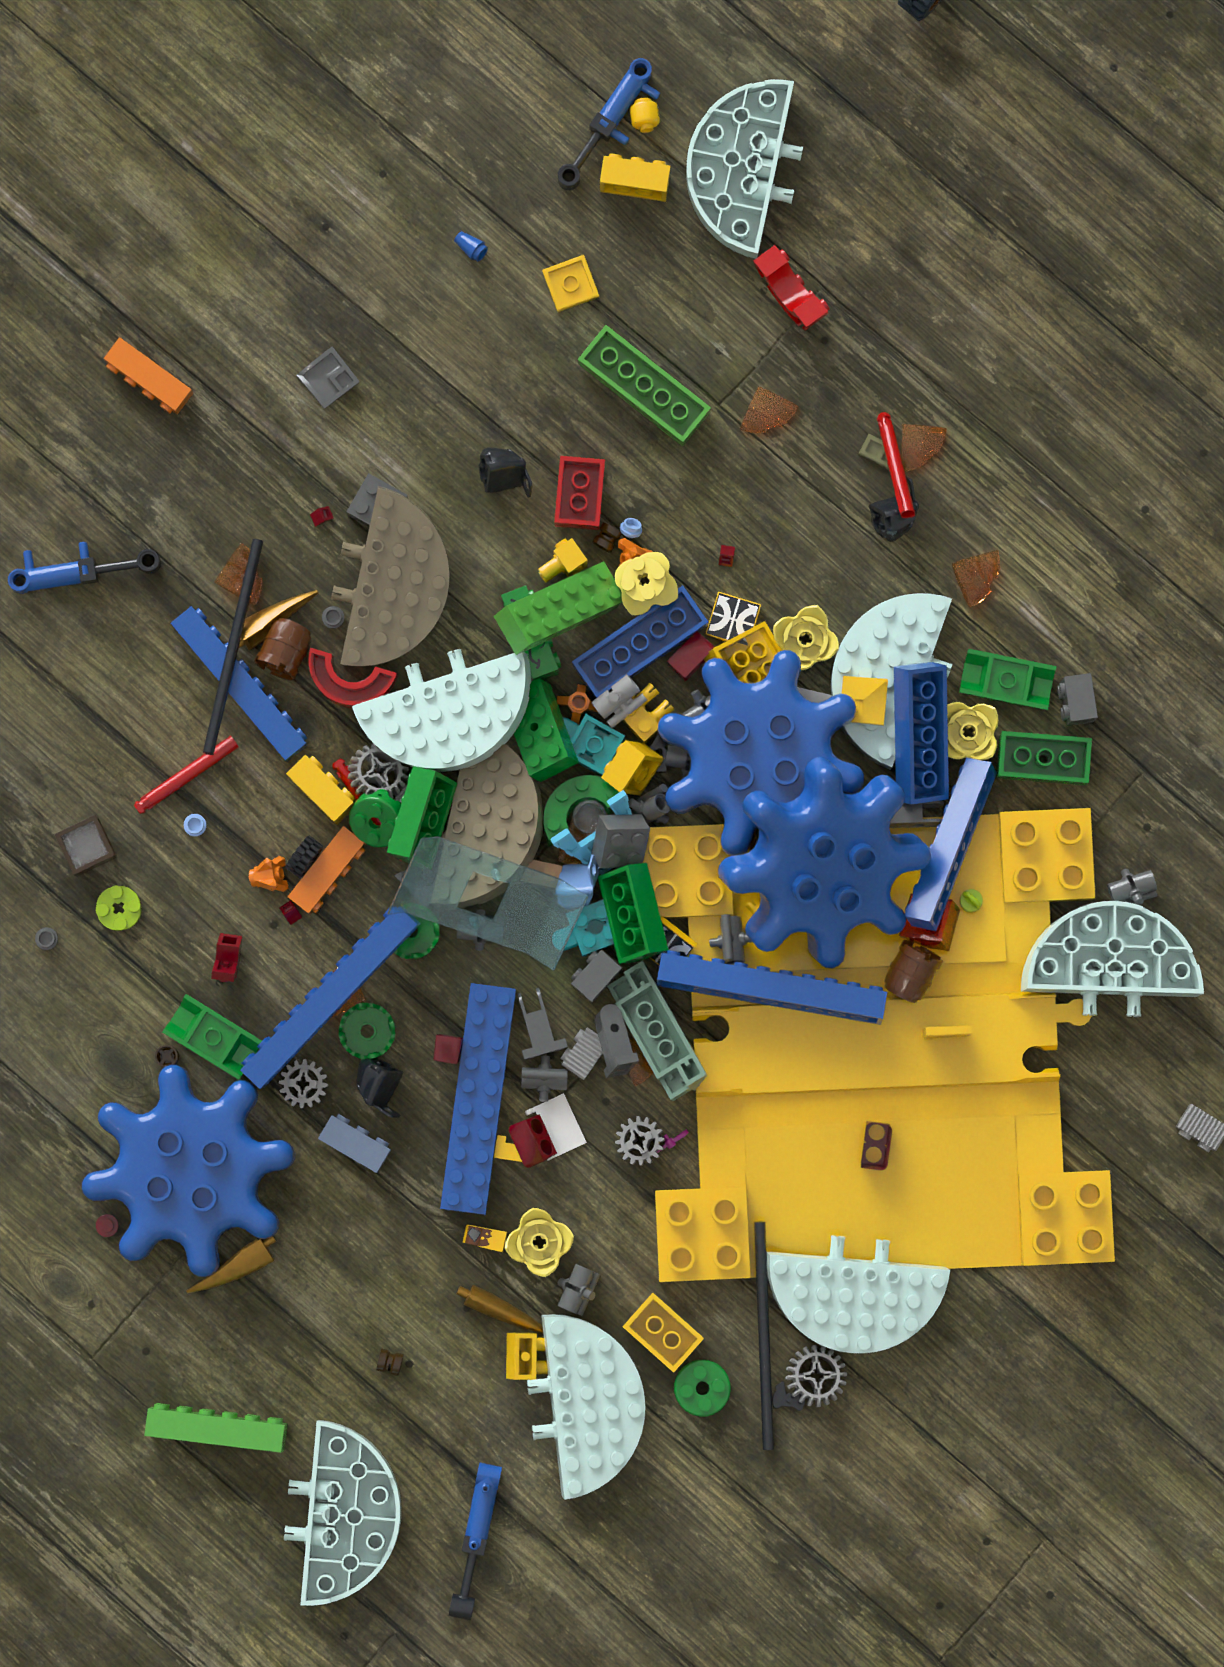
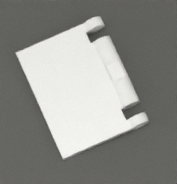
(560, 1124)

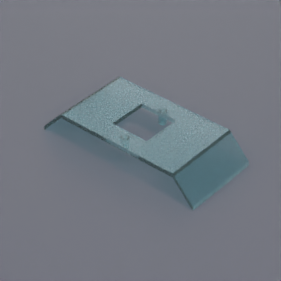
(531, 918)

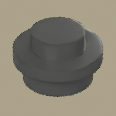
(333, 617)
(46, 938)

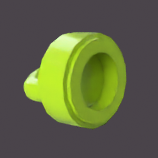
(971, 900)

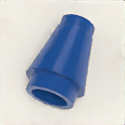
(473, 247)

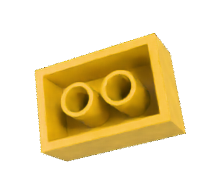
(635, 177)
(322, 788)
(663, 1332)

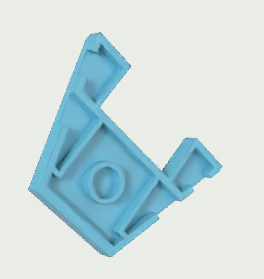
(583, 849)

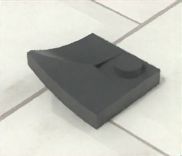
(327, 378)

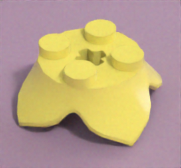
(659, 591)
(814, 623)
(982, 720)
(539, 1223)

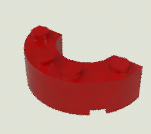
(788, 288)
(343, 692)

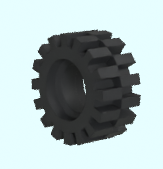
(304, 856)

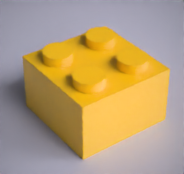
(632, 767)

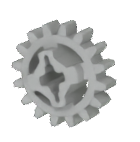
(302, 1095)
(649, 1136)

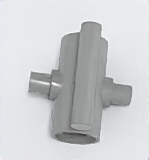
(619, 700)

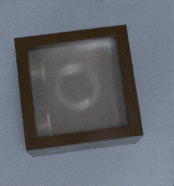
(85, 845)

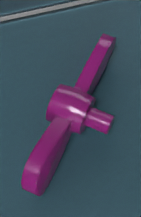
(670, 1142)

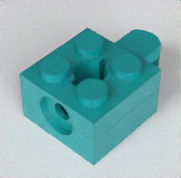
(593, 743)
(591, 930)

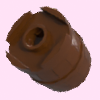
(284, 649)
(912, 971)

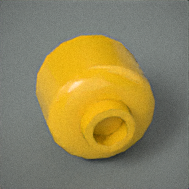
(644, 115)

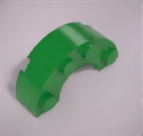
(568, 795)

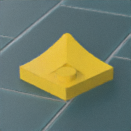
(869, 697)

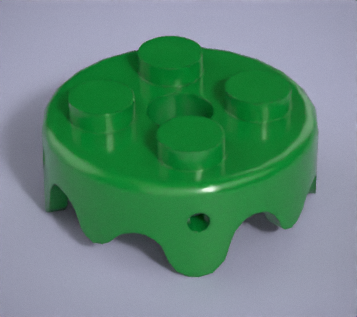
(378, 806)
(423, 943)
(351, 1026)
(686, 1383)

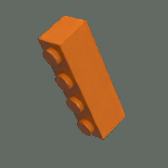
(147, 375)
(326, 871)

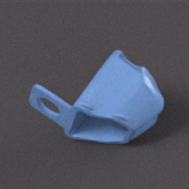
(582, 877)

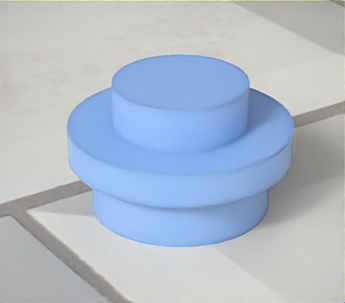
(631, 528)
(195, 825)

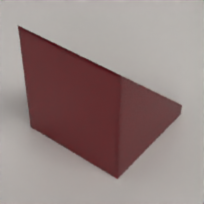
(321, 515)
(726, 555)
(290, 912)

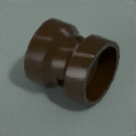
(607, 537)
(164, 1053)
(389, 1362)

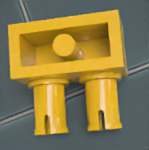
(567, 559)
(644, 723)
(522, 1356)

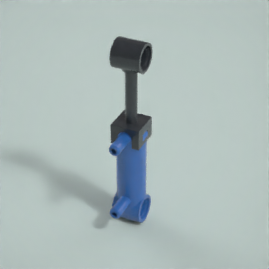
(608, 118)
(81, 571)
(476, 1535)

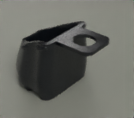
(503, 470)
(887, 518)
(377, 1083)

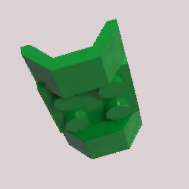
(1007, 679)
(211, 1036)

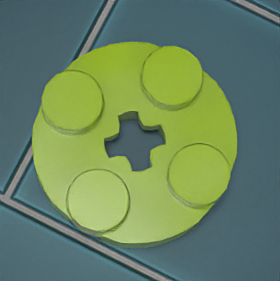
(118, 921)

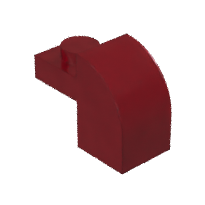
(227, 957)

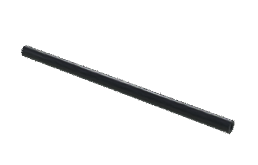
(233, 646)
(764, 1335)

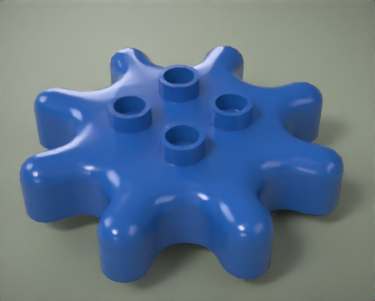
(754, 741)
(824, 862)
(188, 1170)

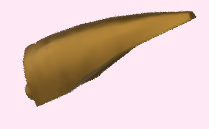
(260, 623)
(244, 1262)
(497, 1308)

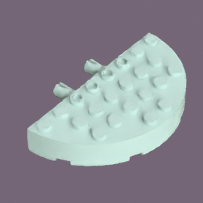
(736, 161)
(885, 637)
(452, 717)
(1112, 952)
(855, 1301)
(593, 1403)
(350, 1515)

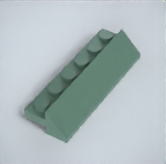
(657, 1031)

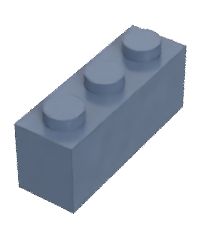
(355, 1143)

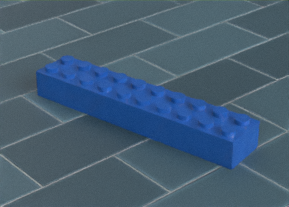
(771, 988)
(327, 999)
(478, 1098)

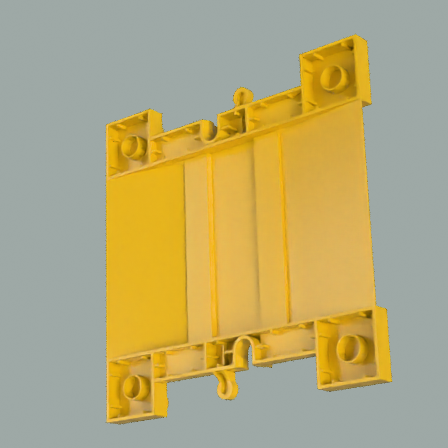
(972, 1129)

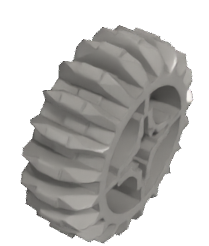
(372, 756)
(815, 1365)

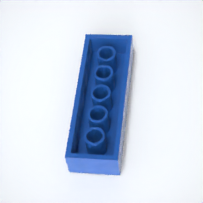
(639, 643)
(921, 731)

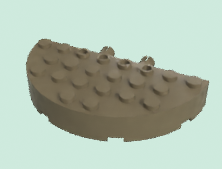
(398, 584)
(498, 813)

